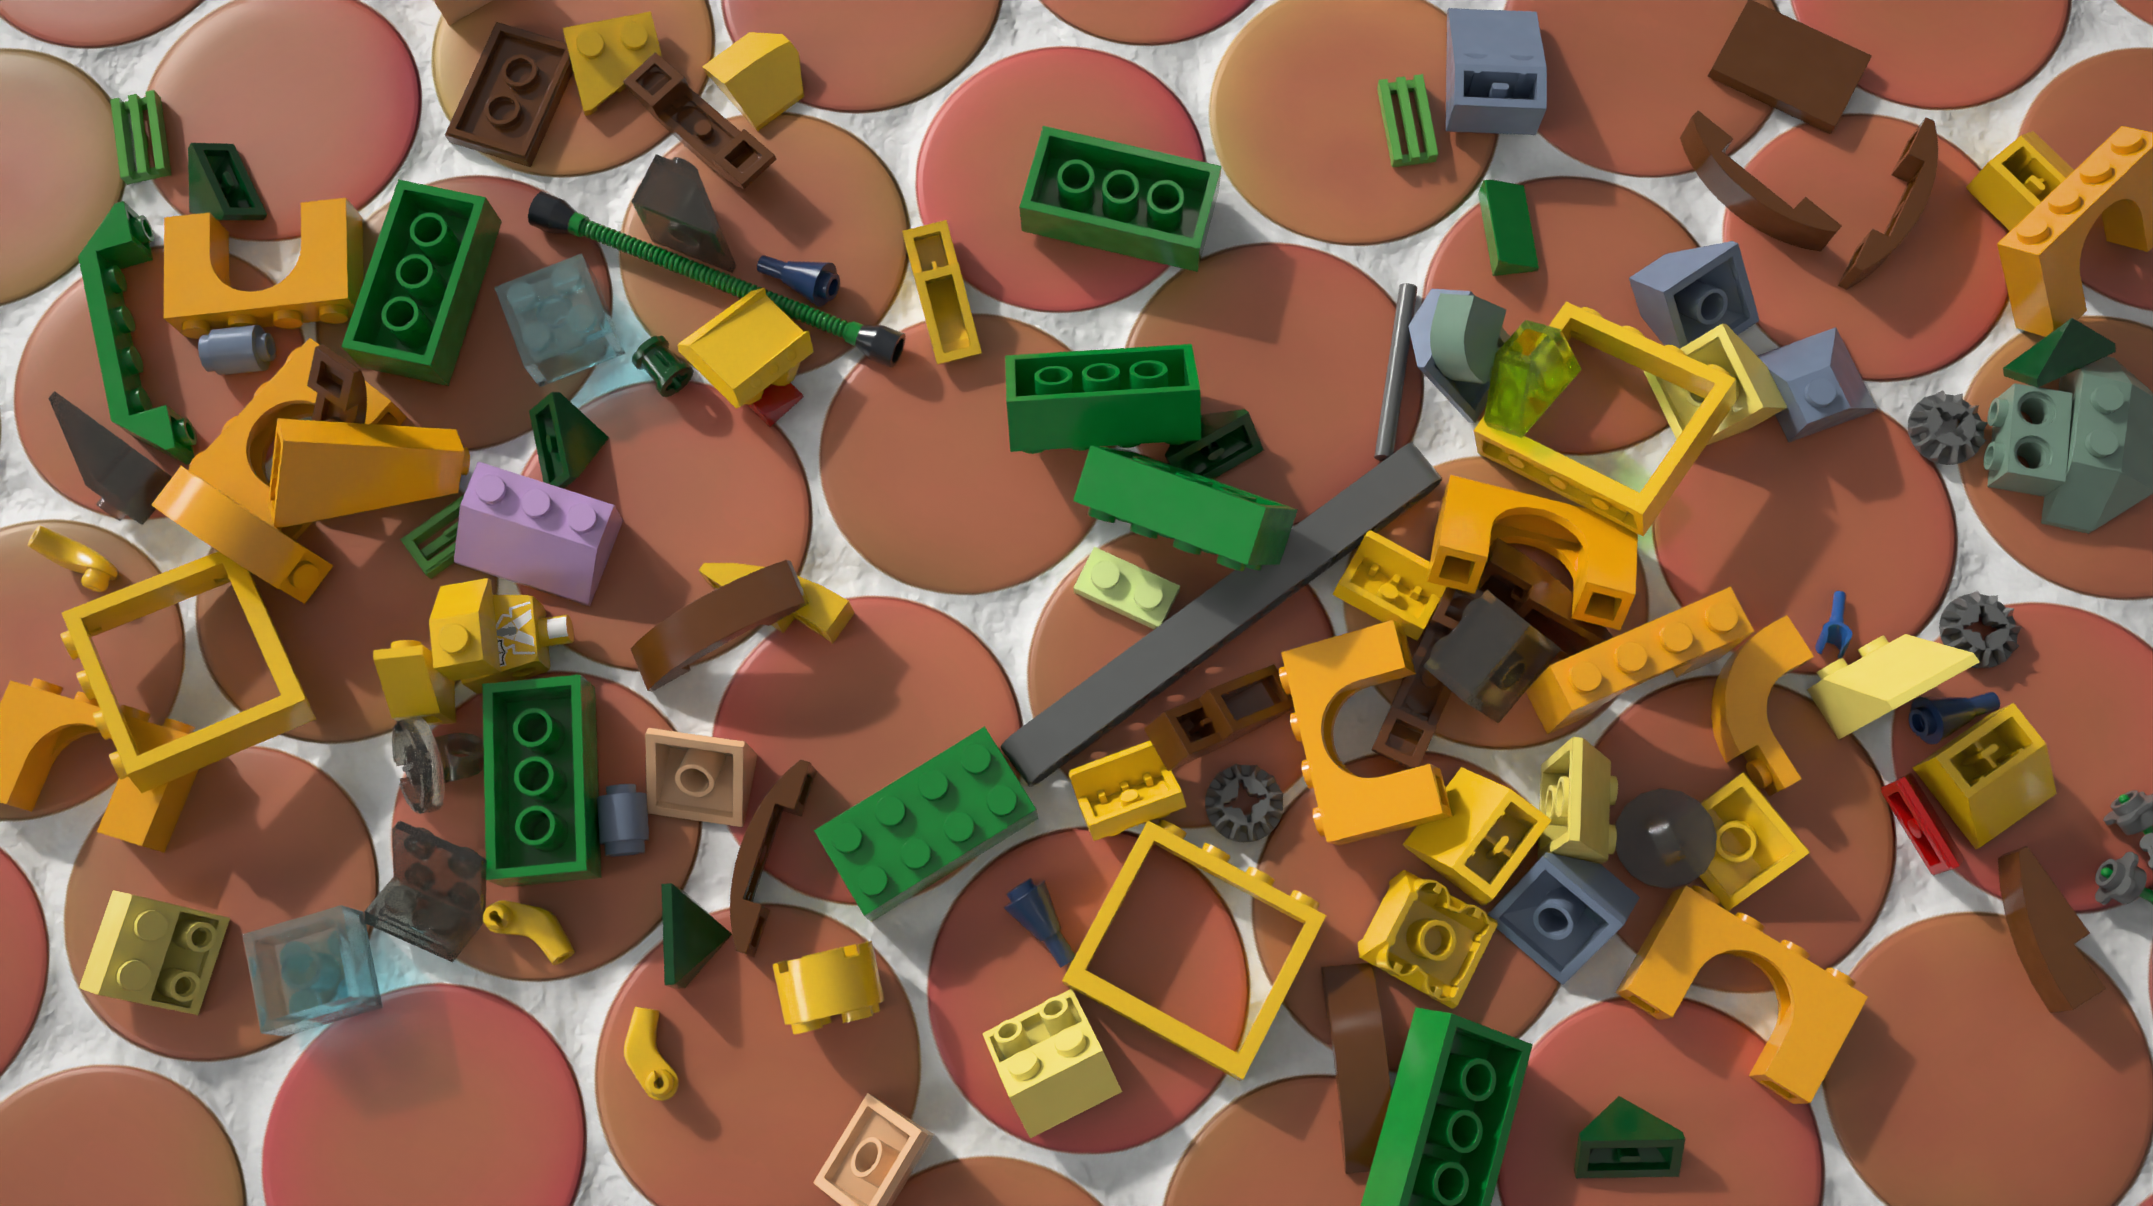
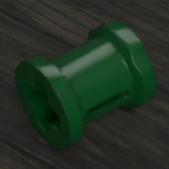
(662, 366)

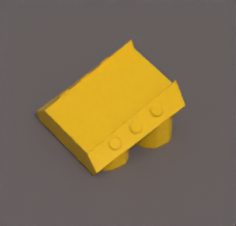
(748, 348)
(1427, 937)

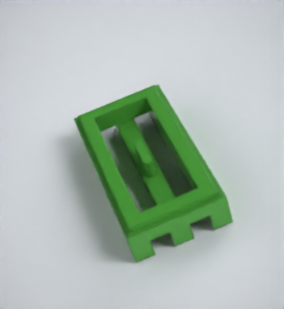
(1403, 89)
(123, 139)
(426, 530)

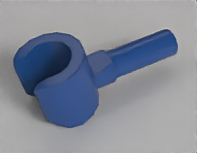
(1835, 630)

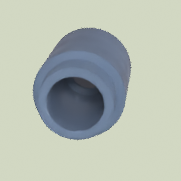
(236, 350)
(623, 820)

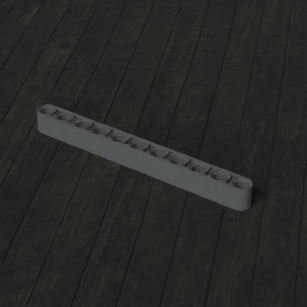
(1218, 616)

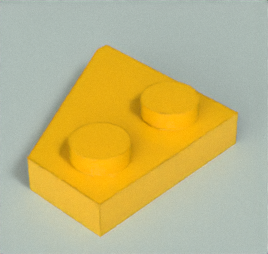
(608, 53)

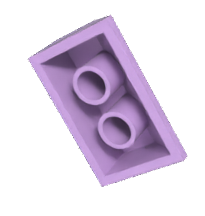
(535, 533)

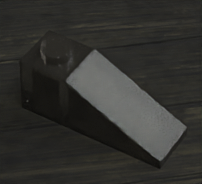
(110, 465)

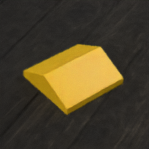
(1750, 842)

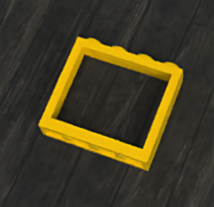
(1590, 488)
(213, 741)
(1166, 1027)

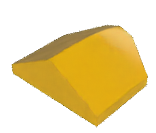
(759, 76)

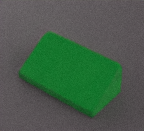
(1507, 228)

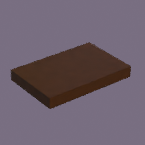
(1790, 66)
(512, 95)

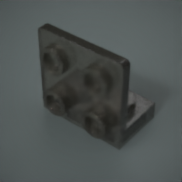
(433, 893)

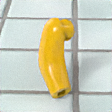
(75, 557)
(532, 922)
(644, 1057)

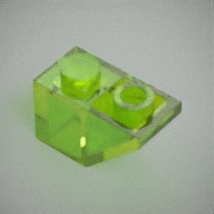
(1528, 377)

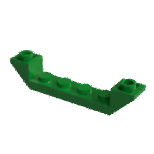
(118, 244)

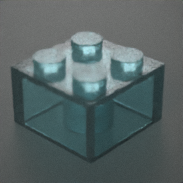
(559, 320)
(312, 971)

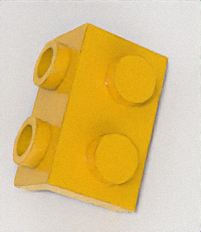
(1390, 584)
(1125, 790)

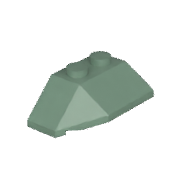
(2107, 447)

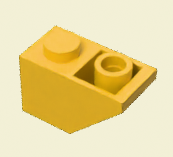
(413, 684)

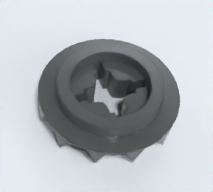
(1947, 448)
(1965, 612)
(1231, 821)

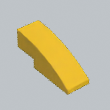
(941, 292)
(824, 614)

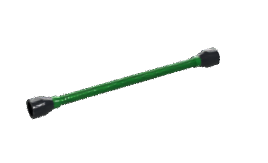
(558, 217)

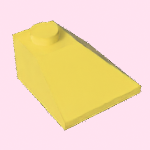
(1756, 390)

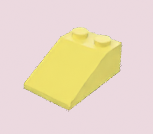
(1884, 679)
(1578, 798)

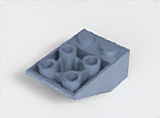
(1494, 72)

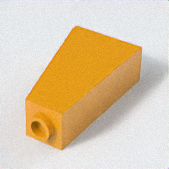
(357, 467)

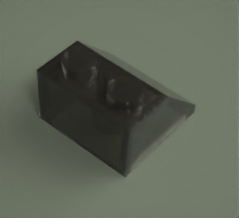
(680, 212)
(1491, 656)

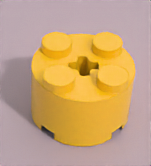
(829, 985)

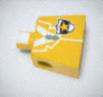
(523, 639)

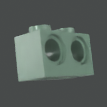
(2040, 443)

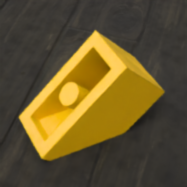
(464, 631)

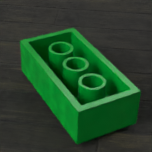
(1120, 198)
(422, 282)
(1102, 398)
(1184, 507)
(541, 781)
(926, 824)
(1447, 1114)

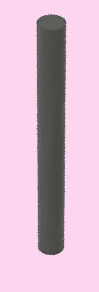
(1395, 372)

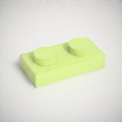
(1126, 588)

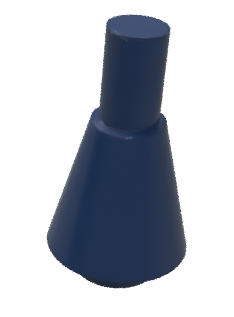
(812, 280)
(1941, 716)
(1035, 911)

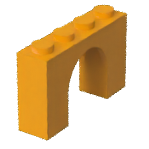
(2045, 248)
(317, 289)
(239, 453)
(1589, 545)
(1672, 642)
(1320, 682)
(41, 723)
(1813, 1003)

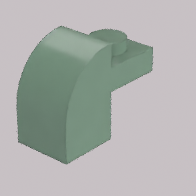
(1465, 337)

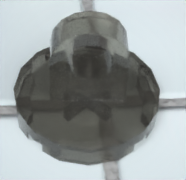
(431, 761)
(1665, 838)

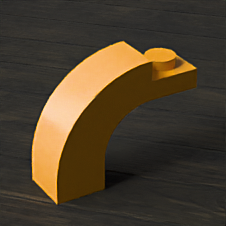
(241, 535)
(1741, 703)

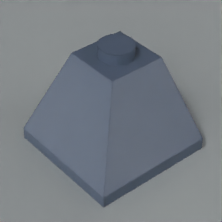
(1694, 293)
(1817, 384)
(1466, 397)
(1563, 912)

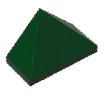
(221, 183)
(2059, 354)
(563, 439)
(1225, 442)
(689, 936)
(1628, 1144)

